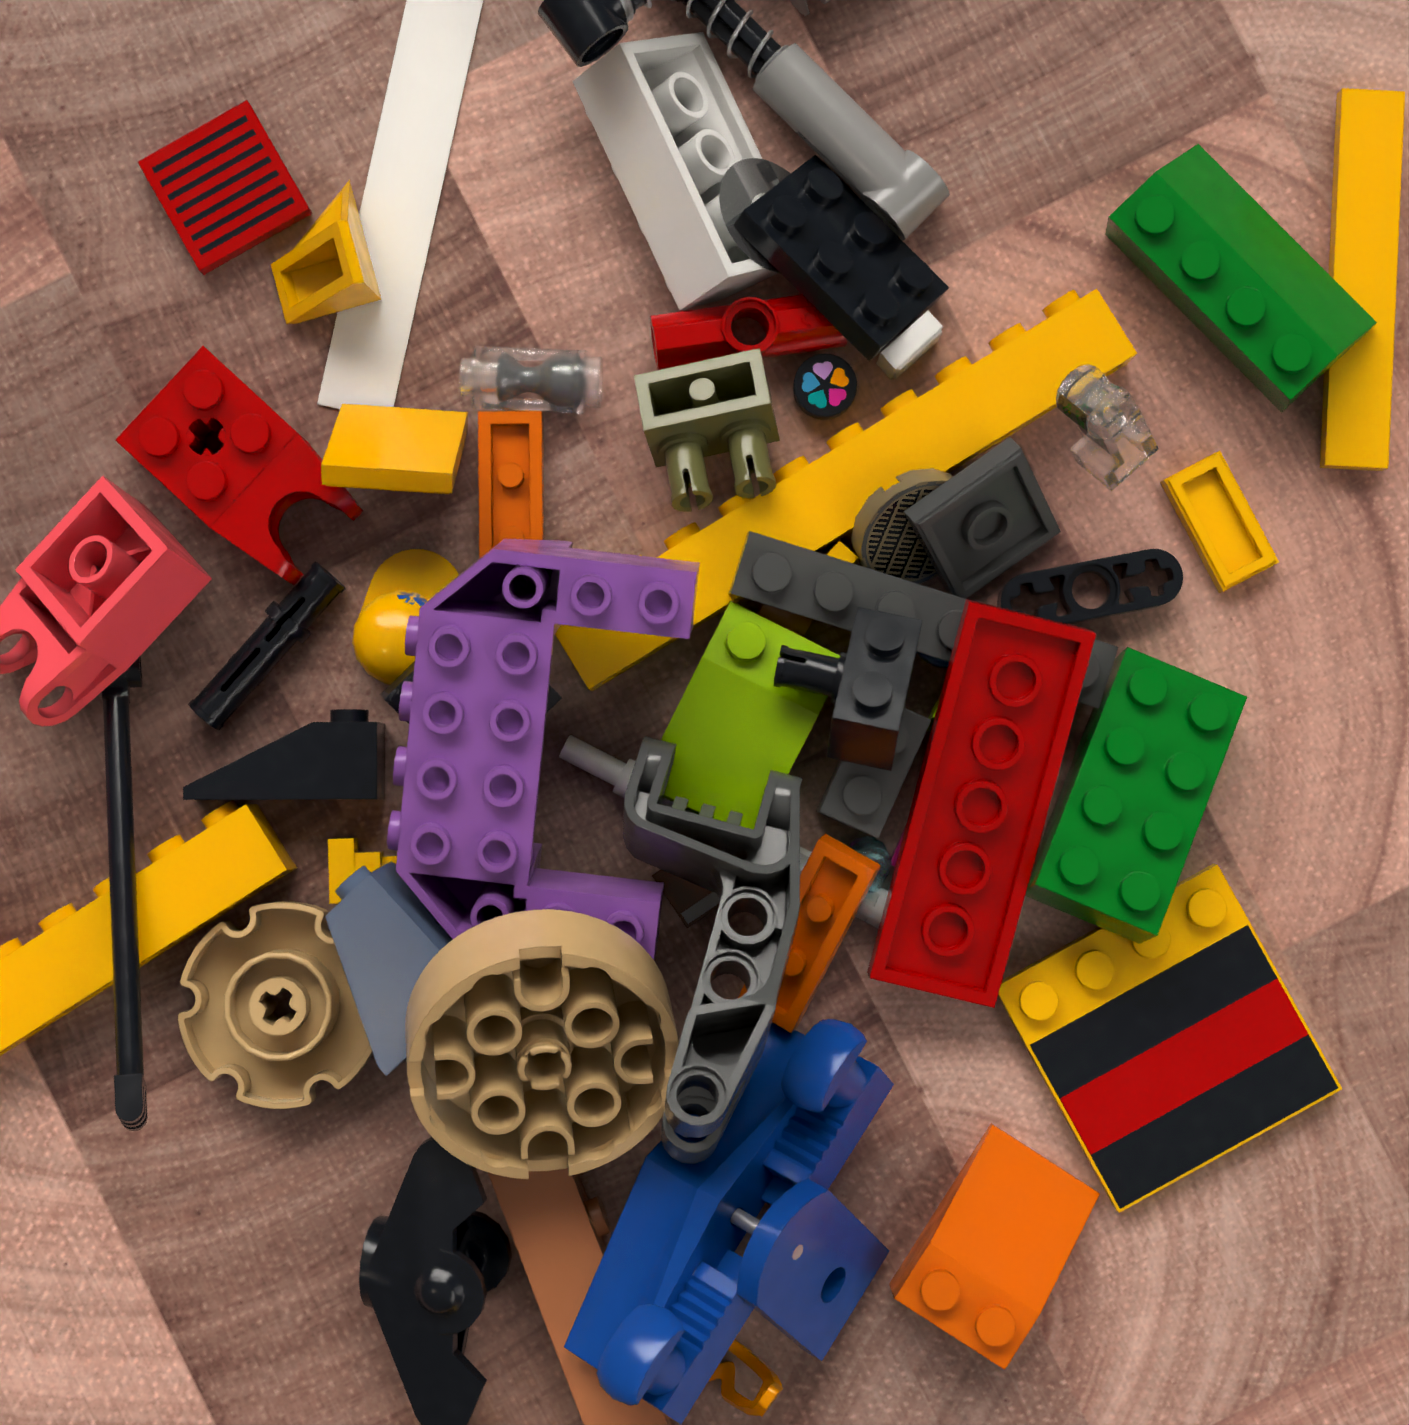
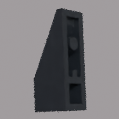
(308, 764)

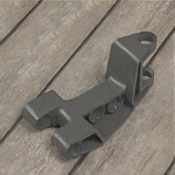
(750, 874)

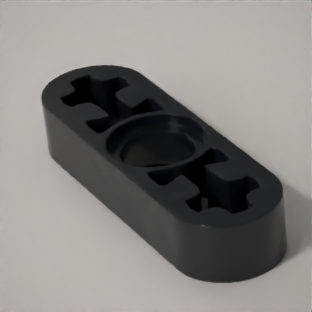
(1132, 565)

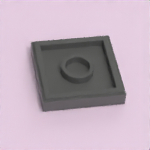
(983, 520)

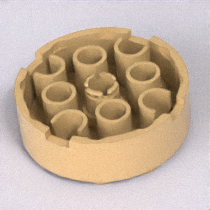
(540, 1044)

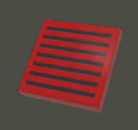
(225, 187)

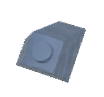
(383, 946)

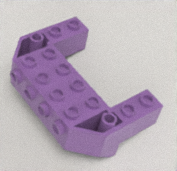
(482, 727)

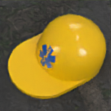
(395, 593)

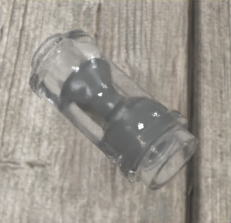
(565, 380)

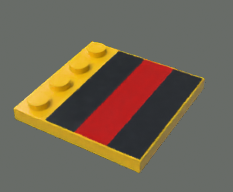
(1167, 1042)

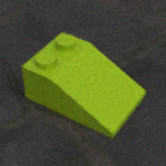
(735, 720)

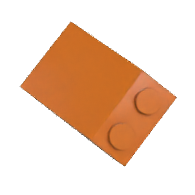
(995, 1246)

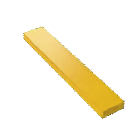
(1365, 266)

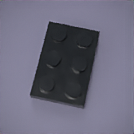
(841, 257)

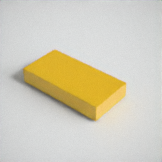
(1219, 522)

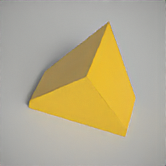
(328, 265)

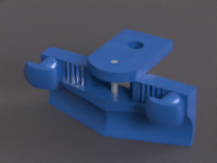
(670, 1275)

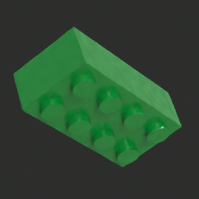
(1135, 796)

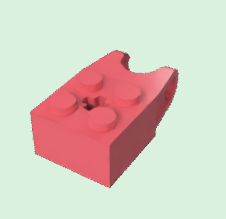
(93, 600)

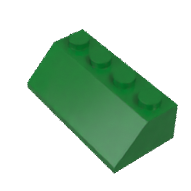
(1237, 276)

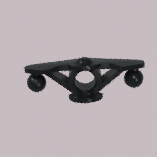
(430, 1281)

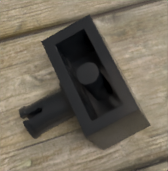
(864, 684)

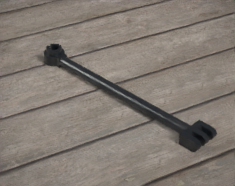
(129, 1081)

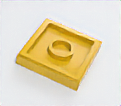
(395, 449)

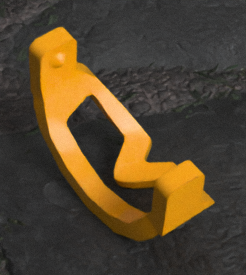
(768, 1392)

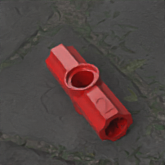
(702, 334)

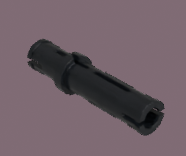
(267, 645)

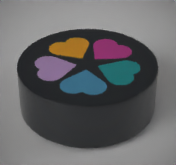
(824, 386)

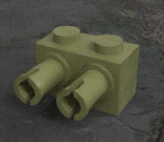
(708, 412)

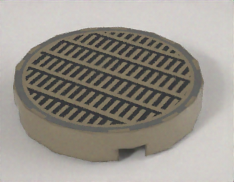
(885, 536)

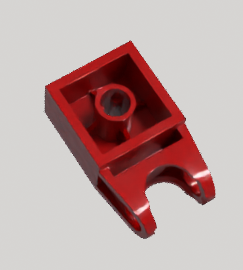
(253, 475)

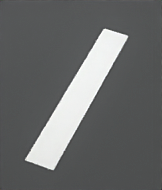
(402, 198)

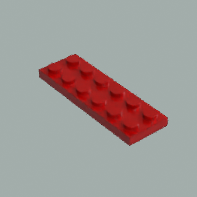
(981, 803)

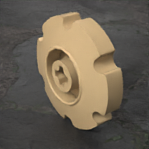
(233, 1014)

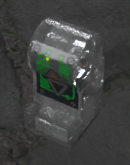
(1110, 423)

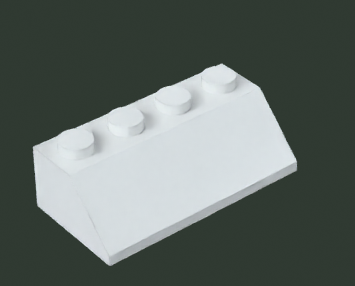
(669, 143)

